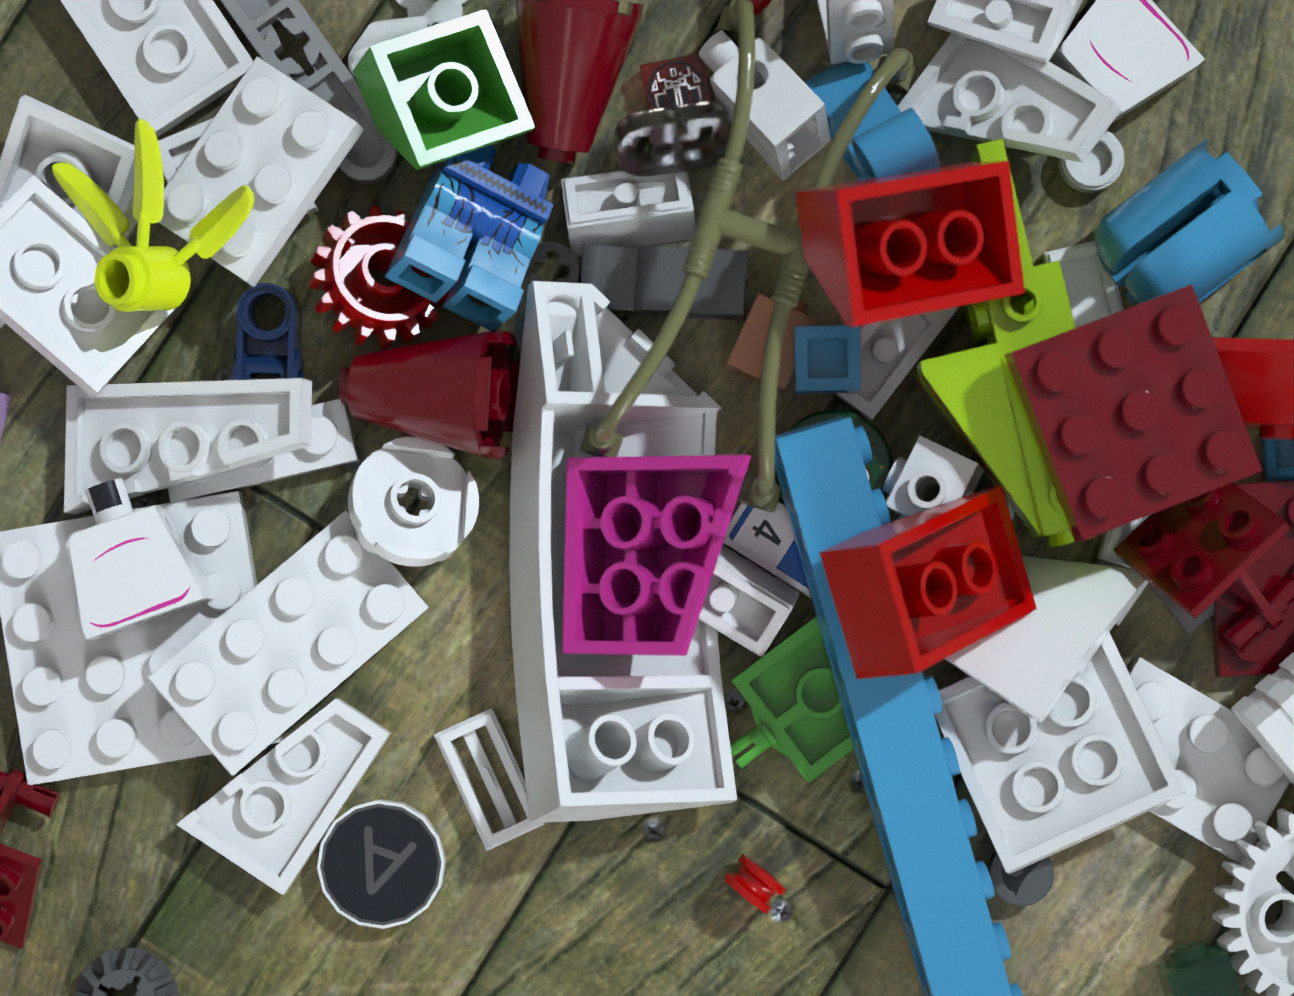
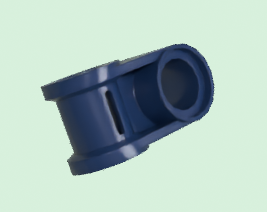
(268, 351)

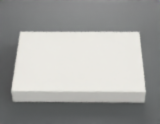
(48, 137)

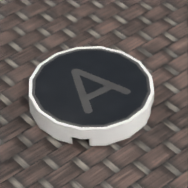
(381, 863)

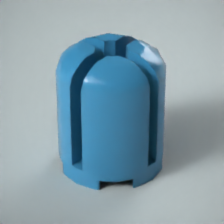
(1185, 229)

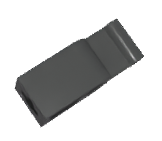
(651, 277)

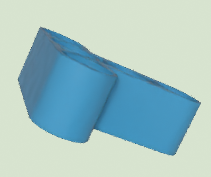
(887, 139)

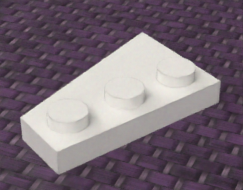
(290, 797)

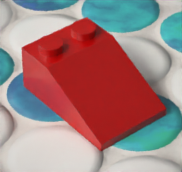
(928, 584)

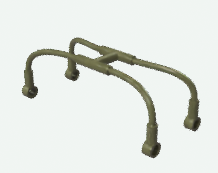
(716, 219)

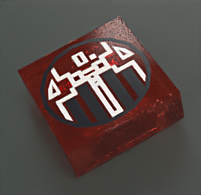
(675, 82)

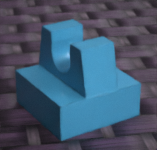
(827, 359)

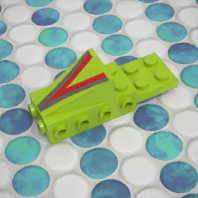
(978, 391)

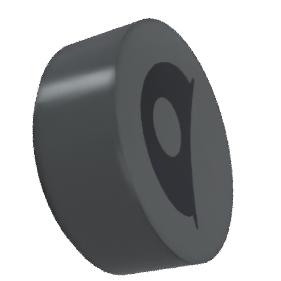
(1023, 886)

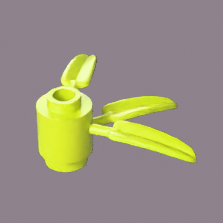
(143, 274)

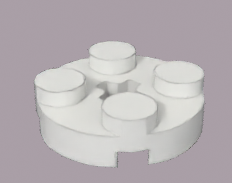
(386, 527)

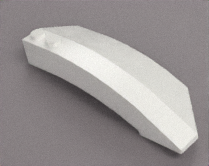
(601, 728)

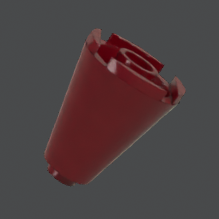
(570, 68)
(439, 391)

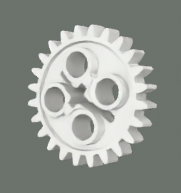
(1261, 949)

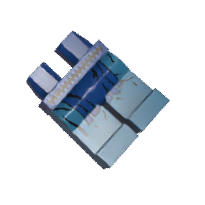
(474, 236)

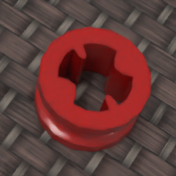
(754, 884)

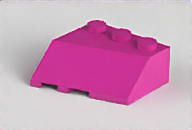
(643, 549)

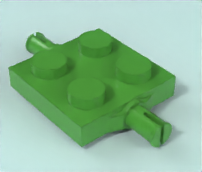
(794, 705)

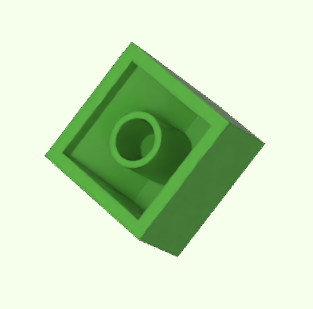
(443, 90)

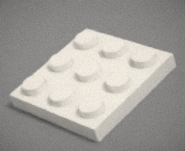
(1060, 778)

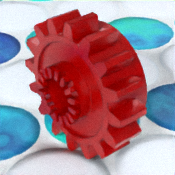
(355, 294)

